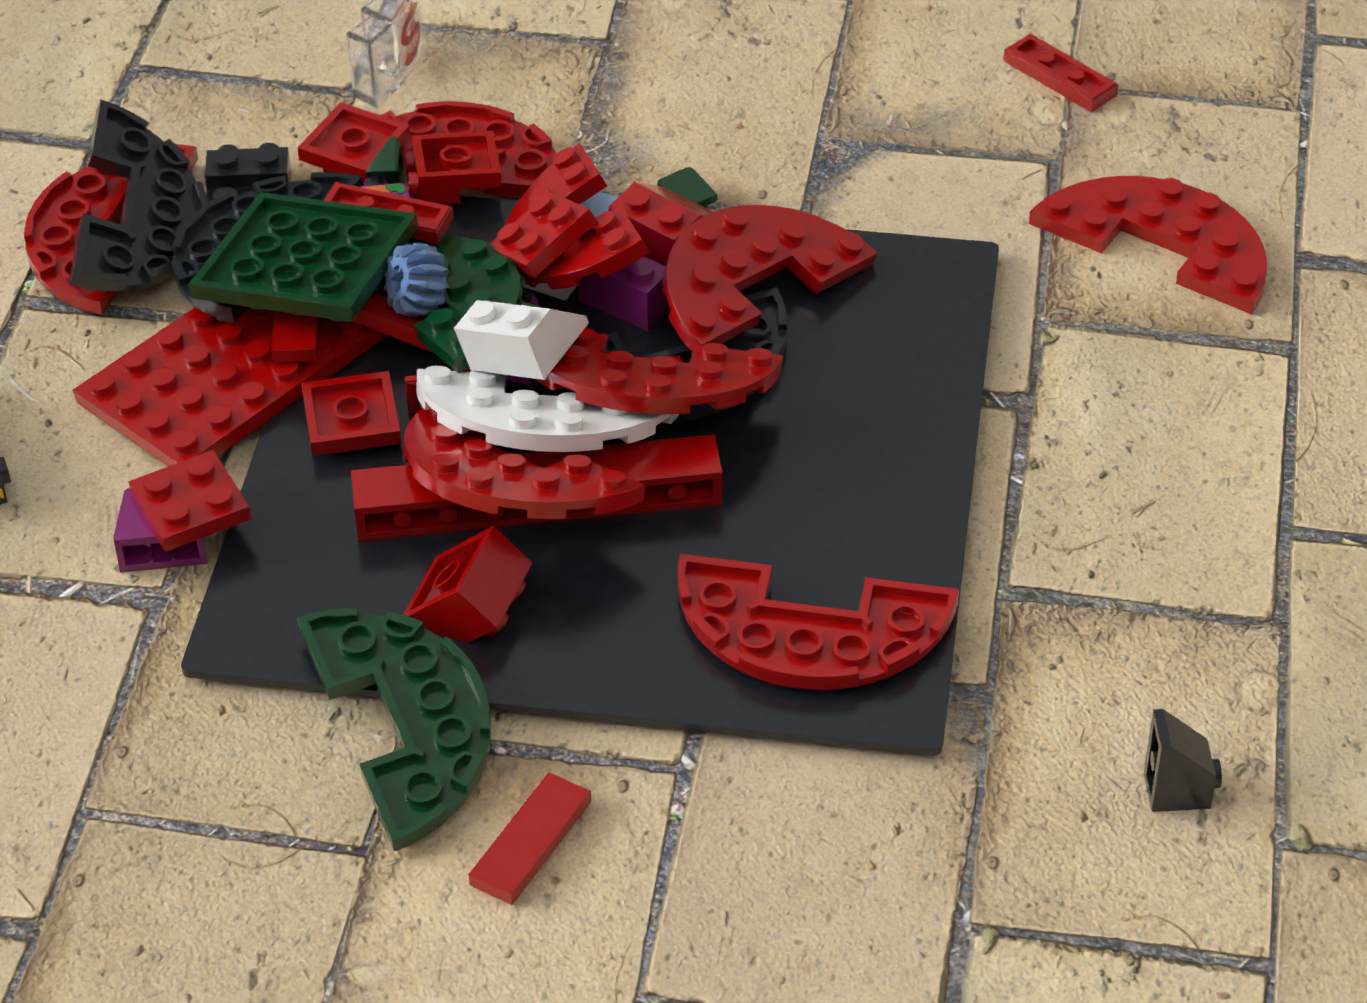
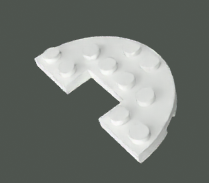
(524, 417)

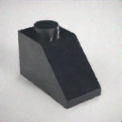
(1179, 766)

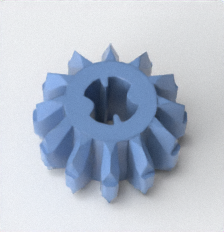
(415, 280)

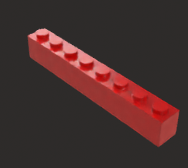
(674, 471)

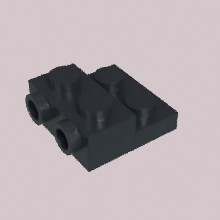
(236, 169)

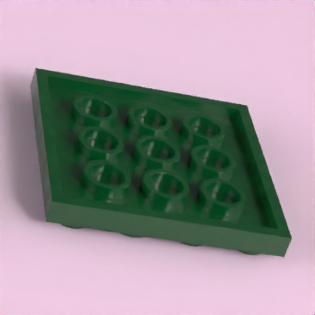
(303, 257)

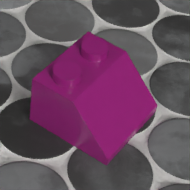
(628, 294)

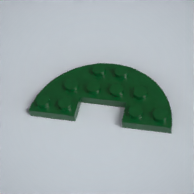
(473, 275)
(431, 701)

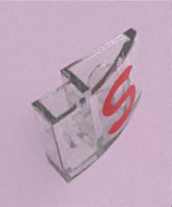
(384, 48)

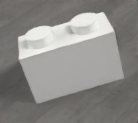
(516, 338)

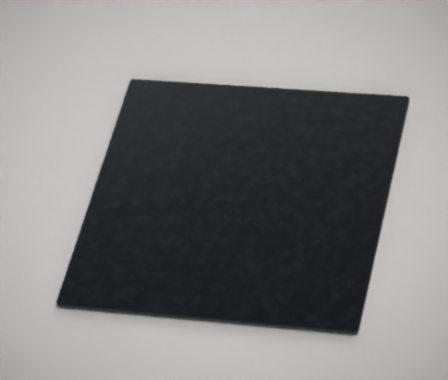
(826, 476)

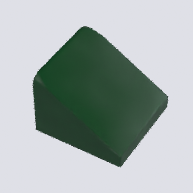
(388, 162)
(689, 185)

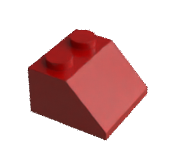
(658, 216)
(471, 587)

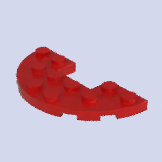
(521, 149)
(54, 223)
(1220, 244)
(604, 247)
(742, 247)
(662, 383)
(487, 478)
(804, 642)

